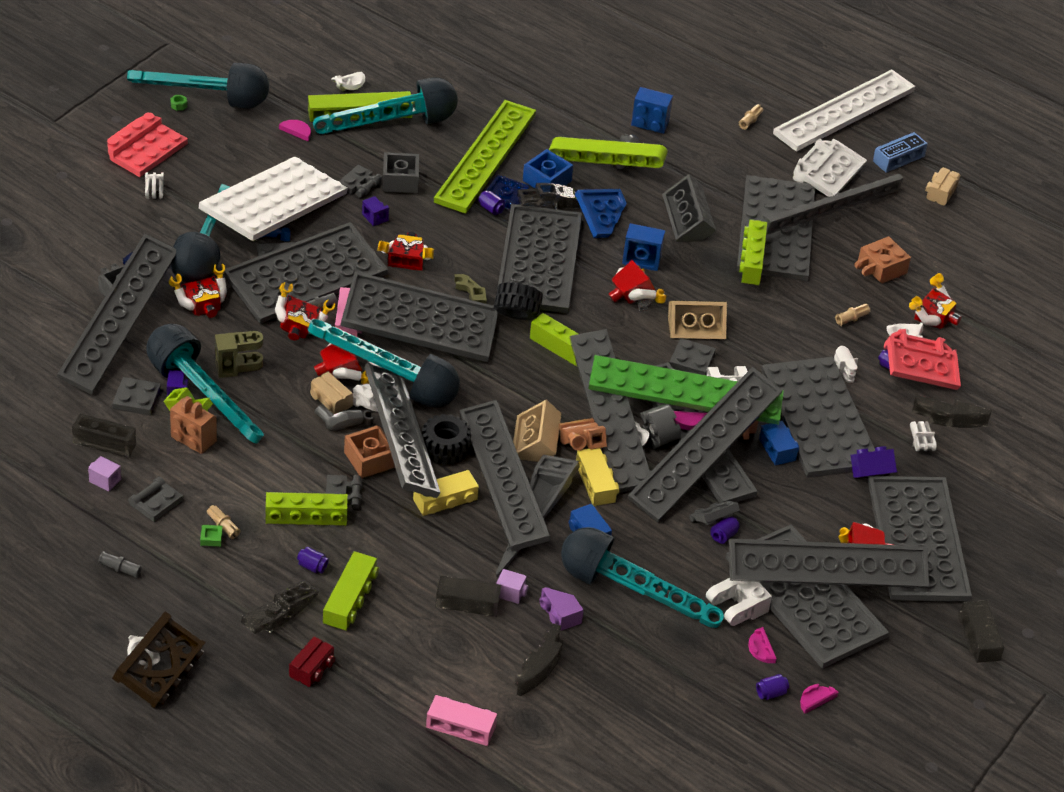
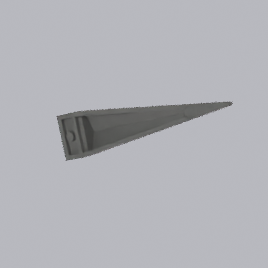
(549, 482)

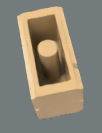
(942, 186)
(331, 393)

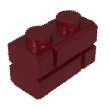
(312, 661)

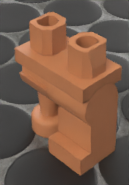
(582, 434)

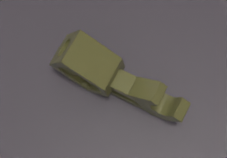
(465, 283)

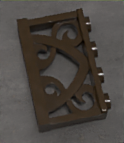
(159, 633)

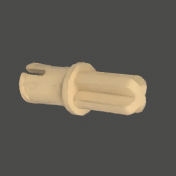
(750, 116)
(852, 314)
(223, 520)

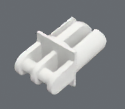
(154, 183)
(846, 363)
(922, 436)

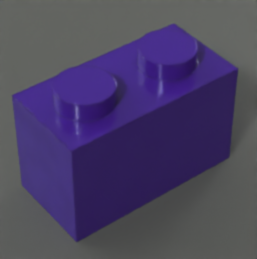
(873, 463)

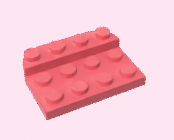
(144, 144)
(923, 360)

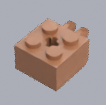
(883, 260)
(193, 425)
(368, 451)

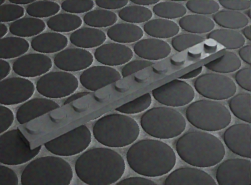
(833, 203)

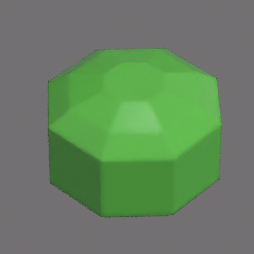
(178, 102)

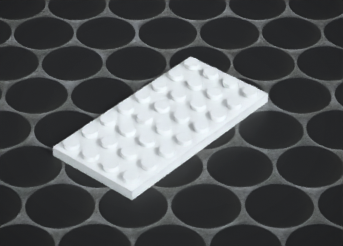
(273, 198)

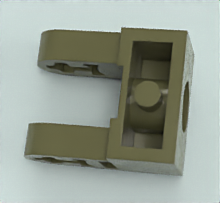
(231, 362)

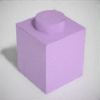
(104, 473)
(513, 586)

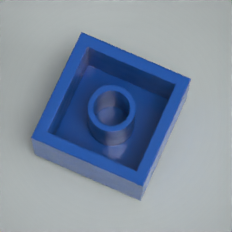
(651, 110)
(547, 169)
(643, 246)

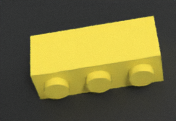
(597, 476)
(454, 490)

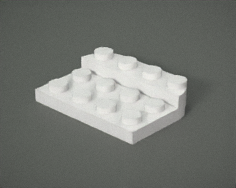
(828, 166)

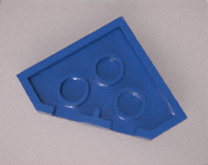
(601, 209)

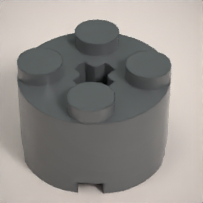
(661, 425)

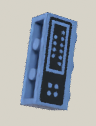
(900, 152)

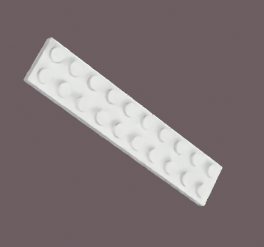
(843, 110)

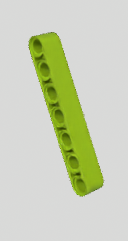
(609, 152)

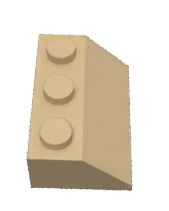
(697, 319)
(537, 432)

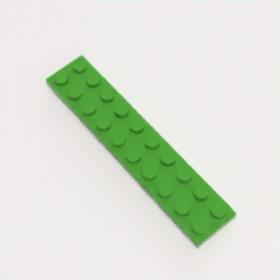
(666, 386)

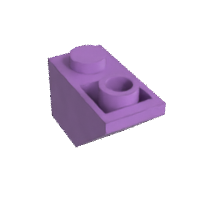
(561, 607)

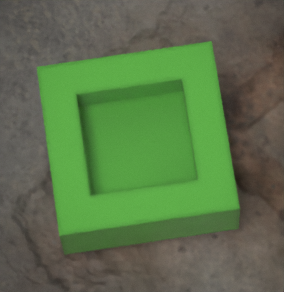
(211, 535)

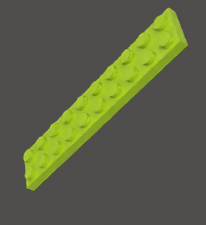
(484, 156)

